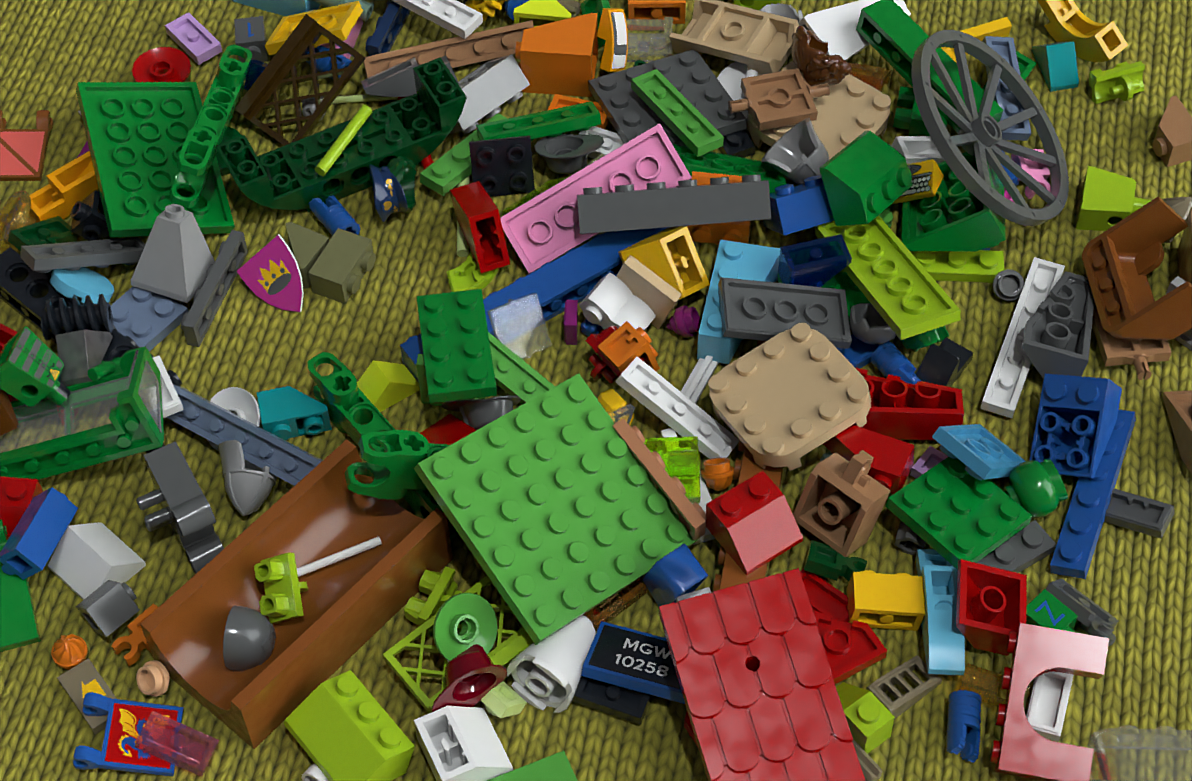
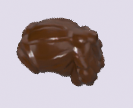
(811, 58)

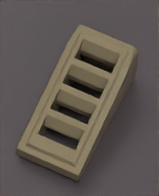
(912, 695)

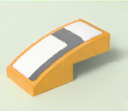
(615, 32)

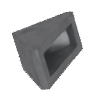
(81, 352)

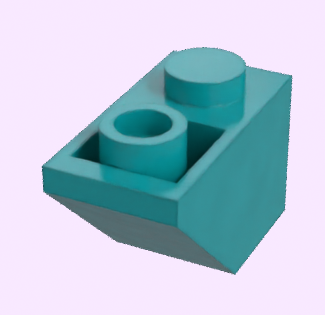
(292, 413)

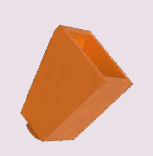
(560, 56)

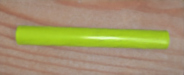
(343, 140)

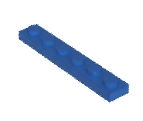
(1089, 504)

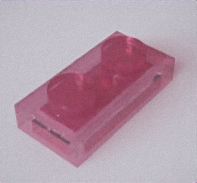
(177, 743)

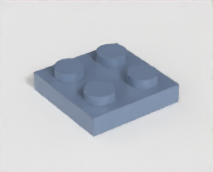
(146, 316)

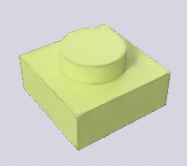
(503, 701)

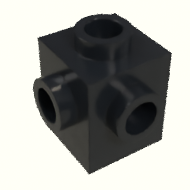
(89, 218)

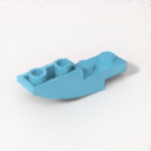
(942, 639)

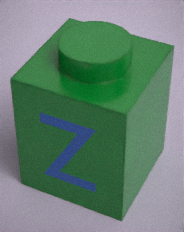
(1050, 612)

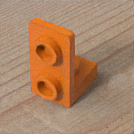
(626, 345)

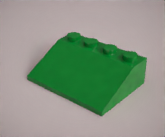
(953, 217)

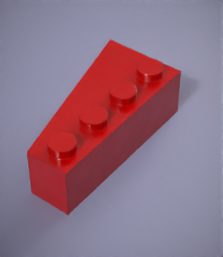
(911, 409)

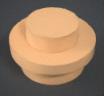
(153, 678)

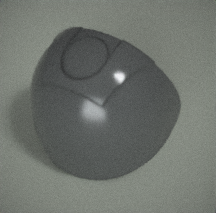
(247, 639)

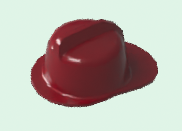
(469, 678)

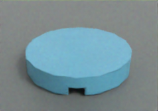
(81, 283)

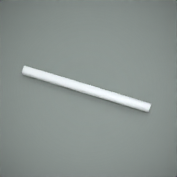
(338, 556)

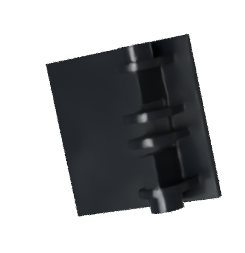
(503, 165)

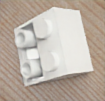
(461, 744)

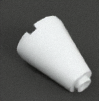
(552, 669)

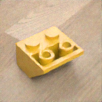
(672, 258)

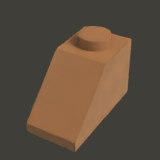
(1174, 134)

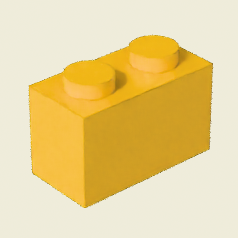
(886, 600)

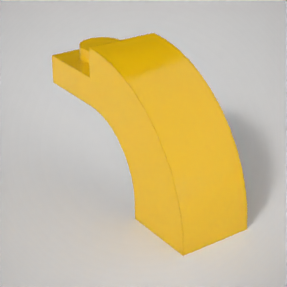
(1092, 39)

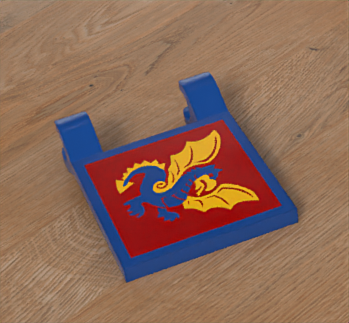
(122, 729)

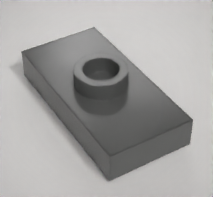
(1139, 513)

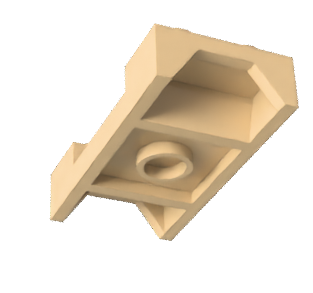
(738, 34)

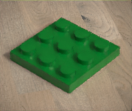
(958, 512)

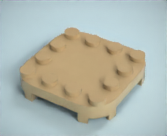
(840, 117)
(789, 396)

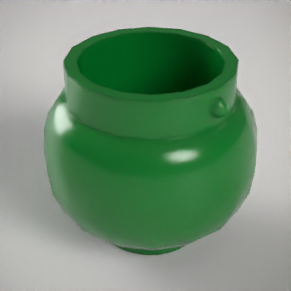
(1036, 487)

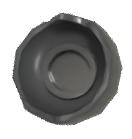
(868, 325)

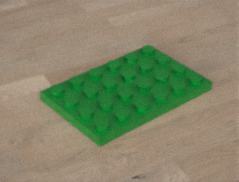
(135, 150)

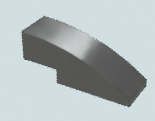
(397, 80)

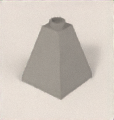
(174, 256)

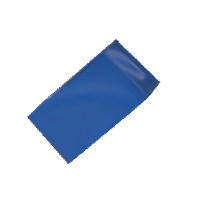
(674, 576)

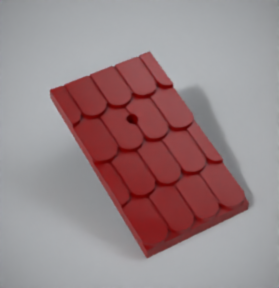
(760, 684)

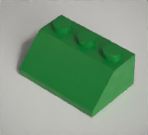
(864, 179)

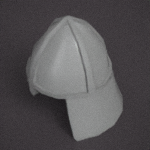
(798, 153)
(243, 481)

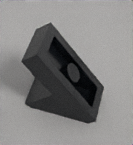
(944, 363)

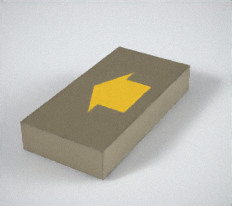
(81, 680)

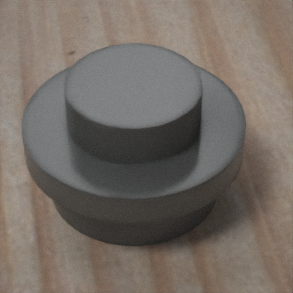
(1008, 285)

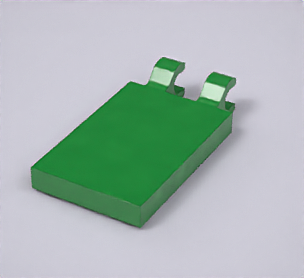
(17, 610)

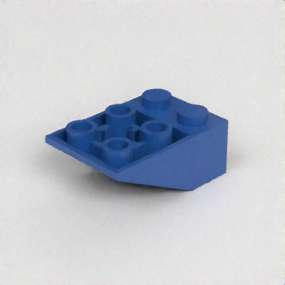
(1075, 422)

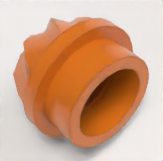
(717, 473)
(69, 651)

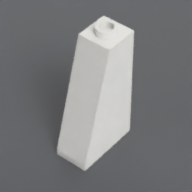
(839, 27)

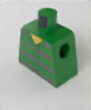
(31, 370)

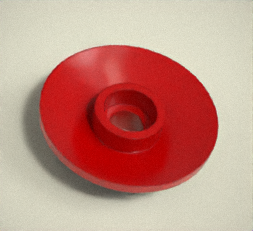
(162, 65)

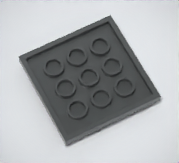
(687, 74)

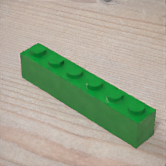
(897, 39)

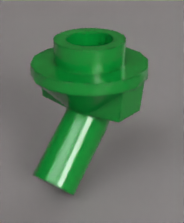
(104, 369)

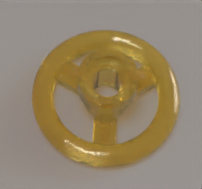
(15, 218)

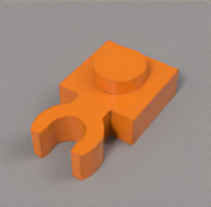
(136, 640)

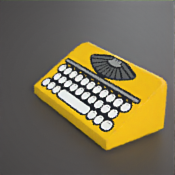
(925, 181)

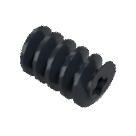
(76, 317)

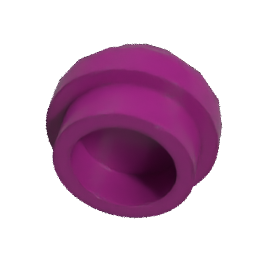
(684, 321)

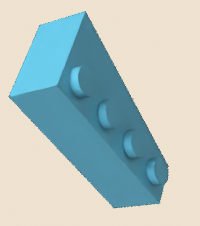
(738, 262)

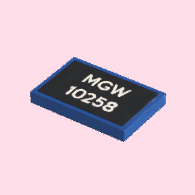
(632, 662)

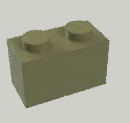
(342, 266)

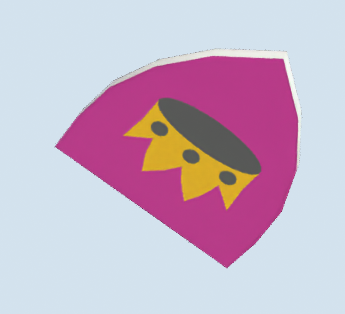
(275, 276)

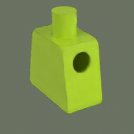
(1106, 200)

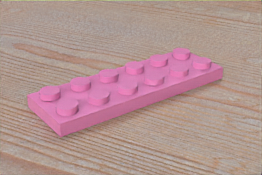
(550, 221)

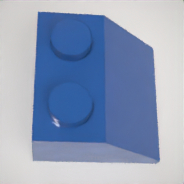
(799, 207)

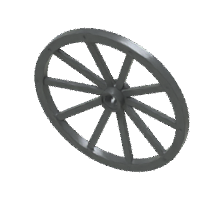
(982, 134)

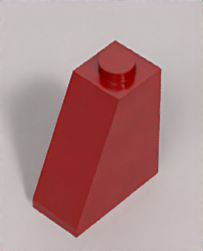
(480, 226)

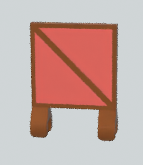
(24, 149)

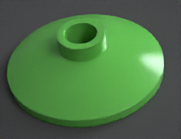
(477, 622)

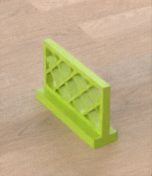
(501, 655)

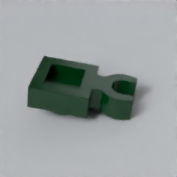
(829, 563)

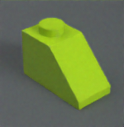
(866, 716)

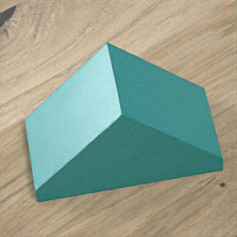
(1057, 64)

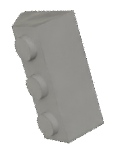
(488, 89)

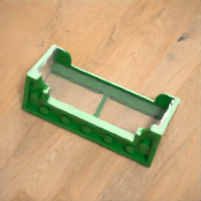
(92, 426)

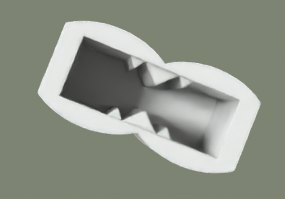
(614, 304)

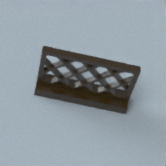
(283, 66)

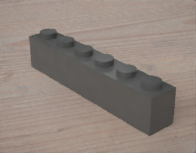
(674, 205)

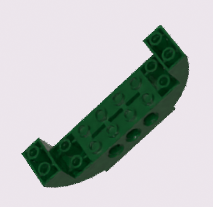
(402, 128)

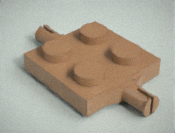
(778, 99)
(1129, 351)

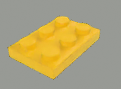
(335, 19)

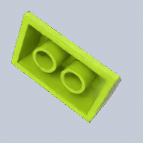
(350, 733)

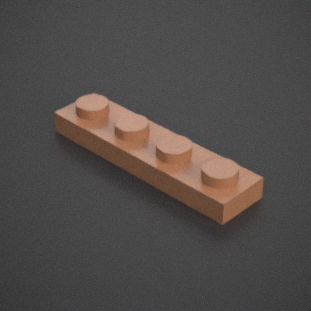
(689, 514)

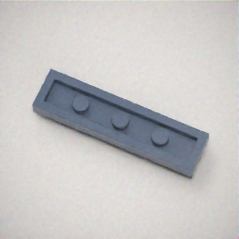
(1004, 97)

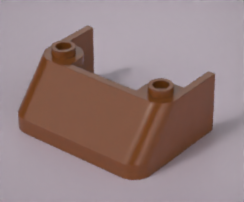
(1118, 280)

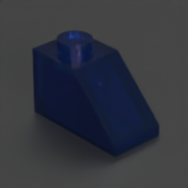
(813, 261)

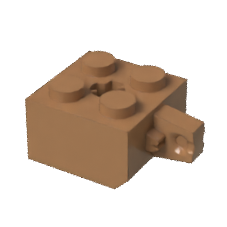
(841, 502)

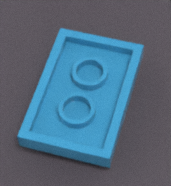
(978, 449)

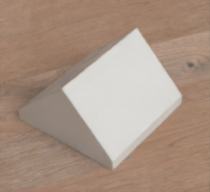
(91, 556)

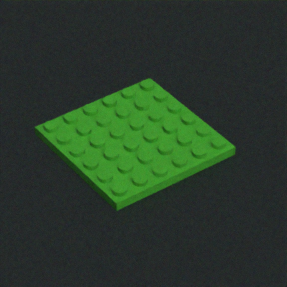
(554, 507)

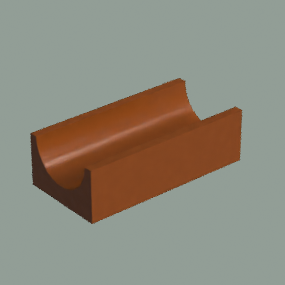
(340, 608)

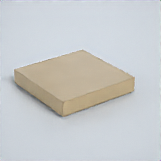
(649, 288)

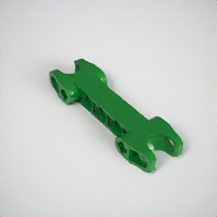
(210, 126)
(350, 410)
(392, 469)

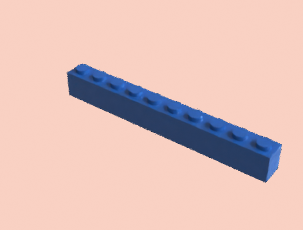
(554, 282)

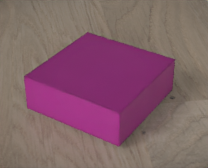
(571, 322)

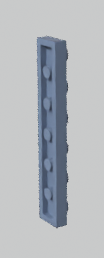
(258, 445)

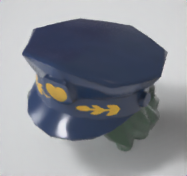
(394, 186)

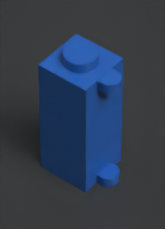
(37, 534)

